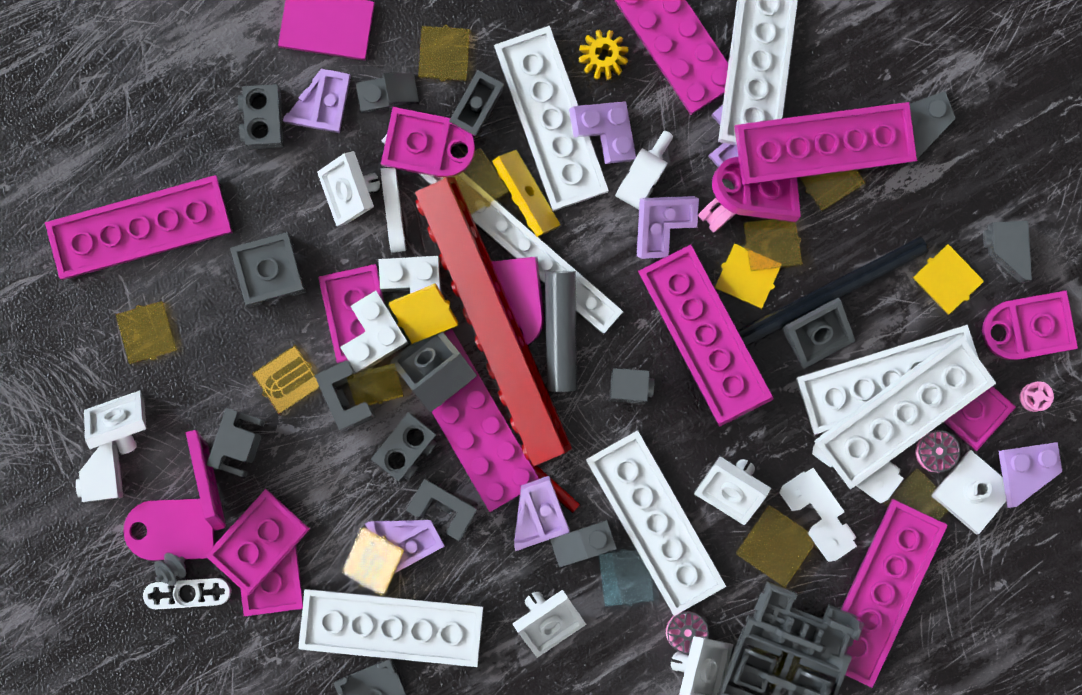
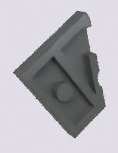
(929, 120)

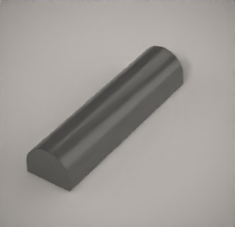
(561, 331)

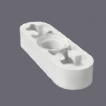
(393, 209)
(210, 600)

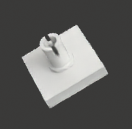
(347, 188)
(116, 422)
(733, 489)
(972, 492)
(548, 622)
(703, 666)

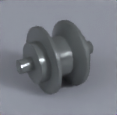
(169, 569)

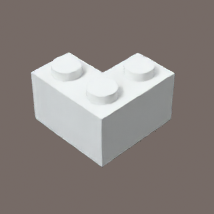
(409, 273)
(381, 335)

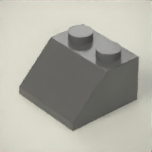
(433, 370)

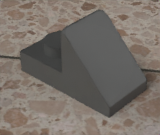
(387, 92)

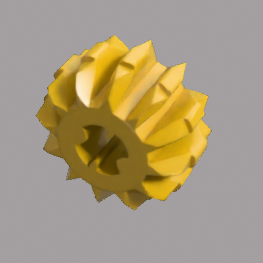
(609, 63)

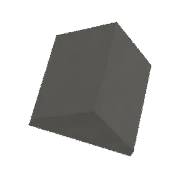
(819, 333)

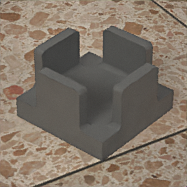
(234, 442)

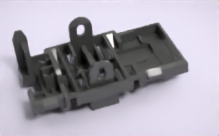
(783, 628)

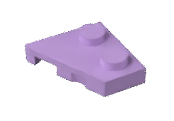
(322, 103)
(1028, 470)
(538, 514)
(415, 537)

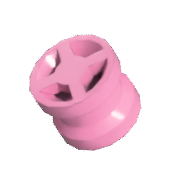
(1042, 397)

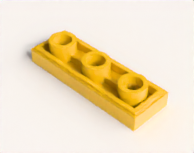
(526, 193)

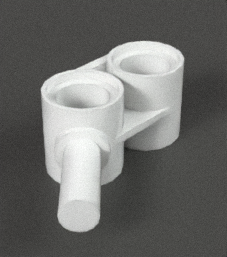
(644, 172)

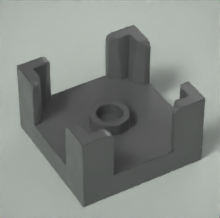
(267, 269)
(337, 401)
(447, 503)
(373, 680)

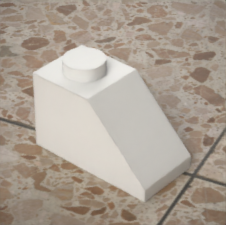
(101, 475)

